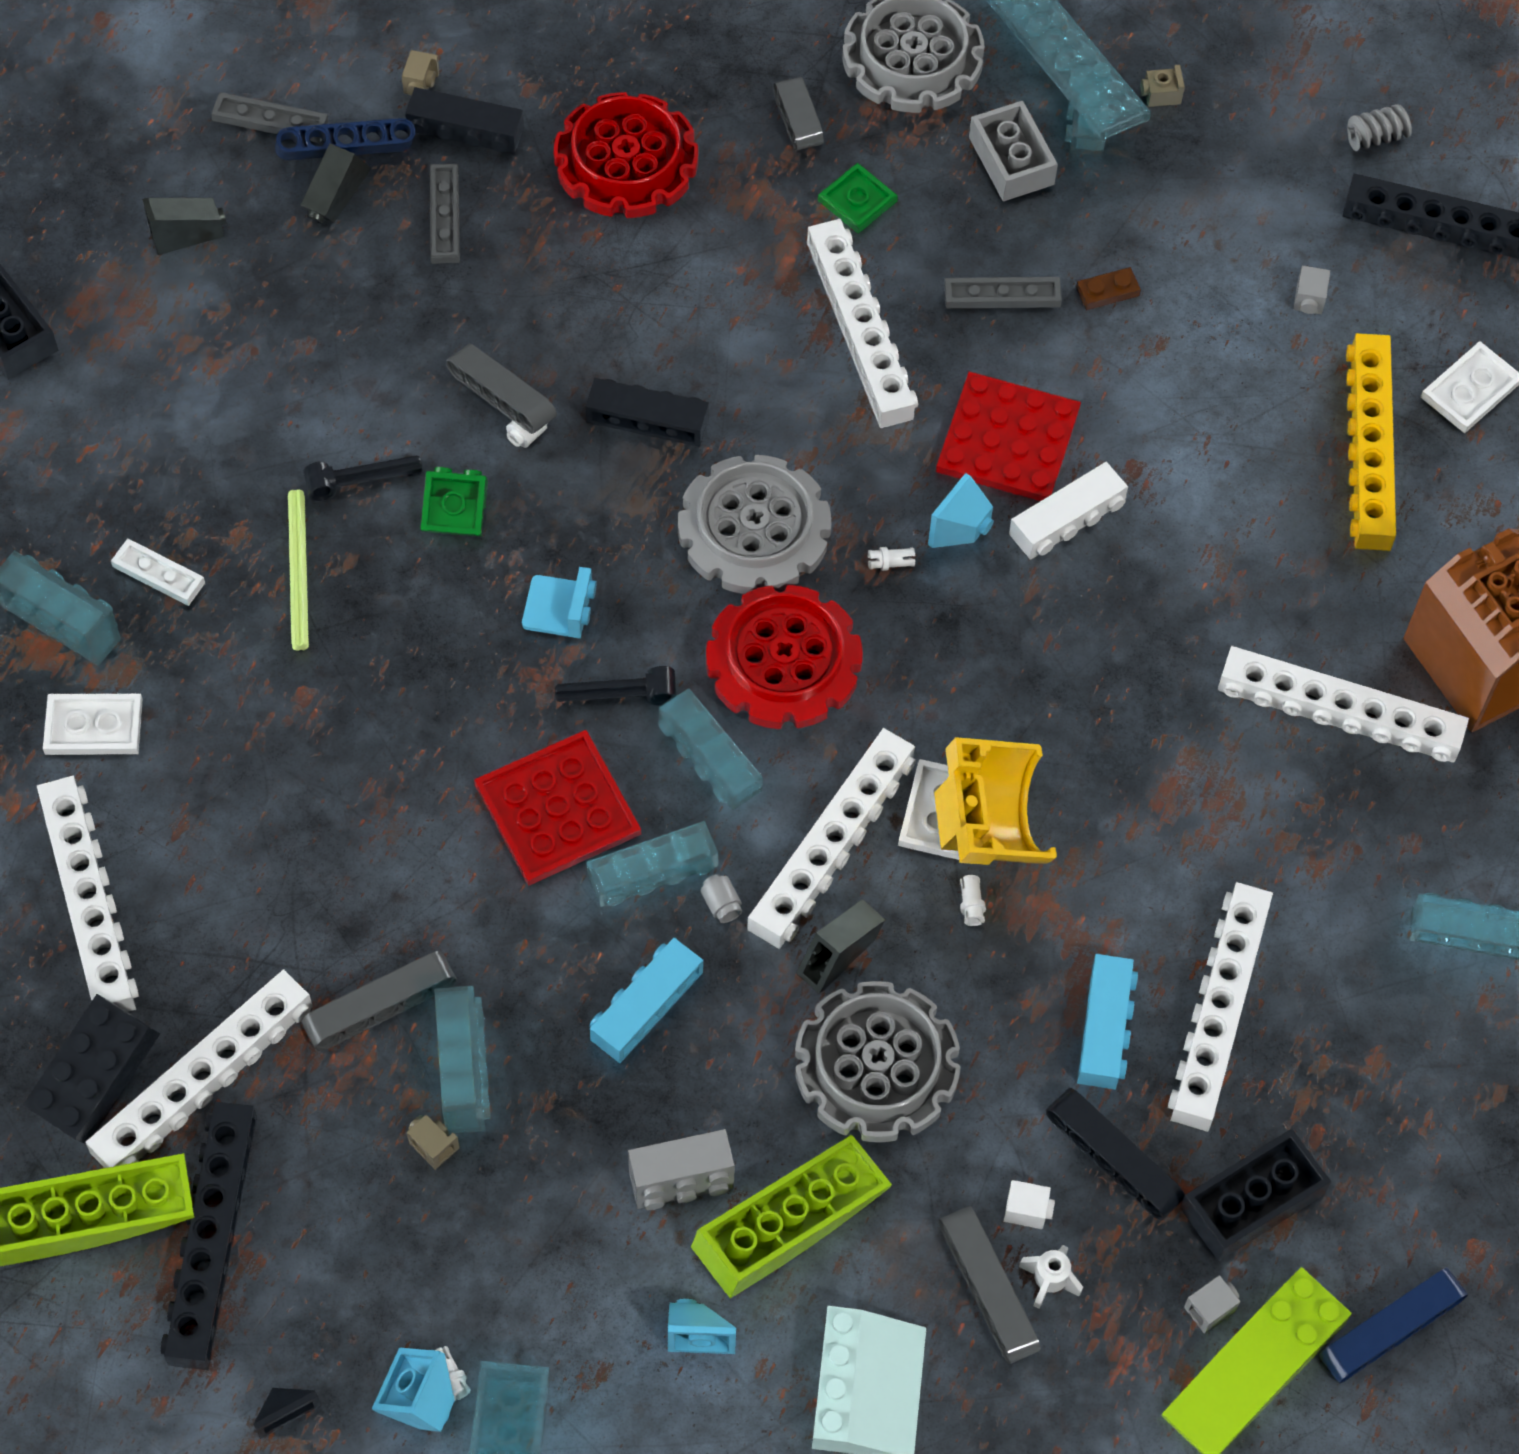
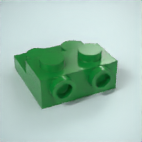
(454, 502)

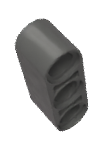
(798, 113)

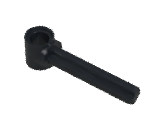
(323, 481)
(657, 686)

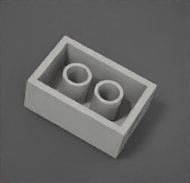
(1013, 150)
(681, 1170)

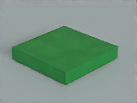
(857, 198)

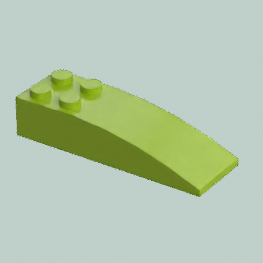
(92, 1208)
(788, 1216)
(1257, 1364)

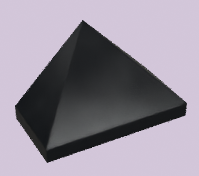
(284, 1407)

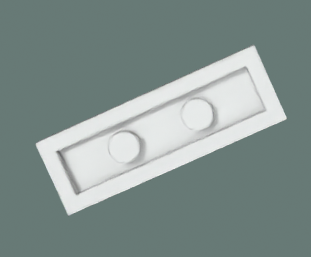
(158, 572)

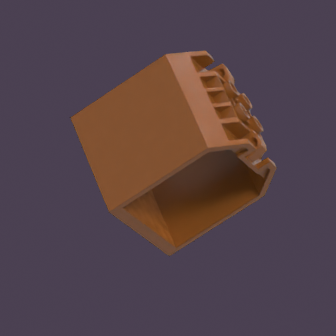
(1470, 630)

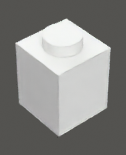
(1028, 1204)

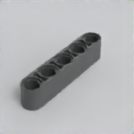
(501, 388)
(378, 1001)
(989, 1285)

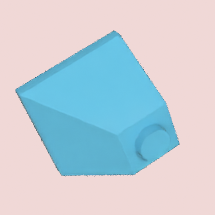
(961, 516)
(698, 1329)
(417, 1390)

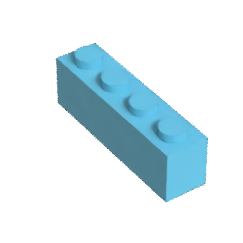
(645, 999)
(1106, 1022)

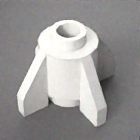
(1048, 1279)

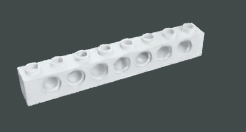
(888, 407)
(1356, 698)
(884, 751)
(56, 799)
(205, 1056)
(1199, 1110)

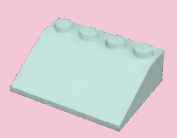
(868, 1383)

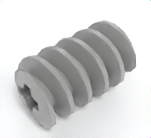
(1378, 125)

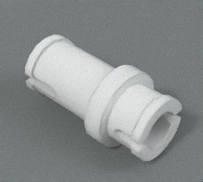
(890, 558)
(972, 904)
(456, 1376)

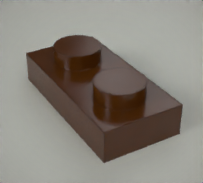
(1108, 288)

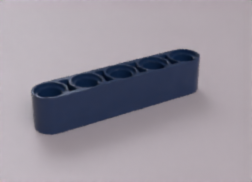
(355, 130)
(1393, 1325)

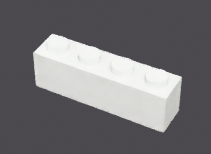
(1068, 511)

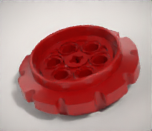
(626, 155)
(784, 656)

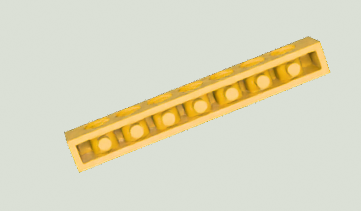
(1375, 352)

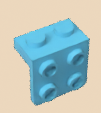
(559, 604)

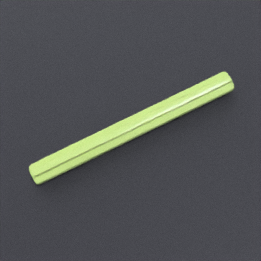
(298, 570)

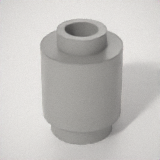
(721, 898)

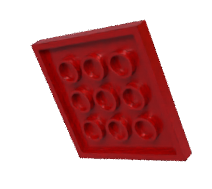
(1008, 436)
(557, 807)

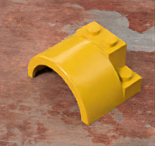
(986, 801)

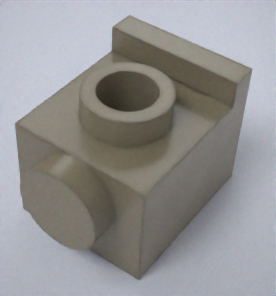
(420, 71)
(1163, 87)
(432, 1140)

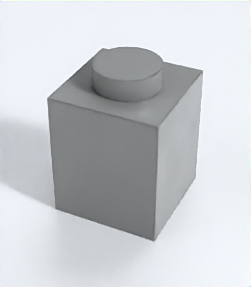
(1311, 290)
(1212, 1303)

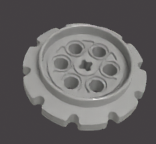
(913, 53)
(754, 524)
(908, 1021)

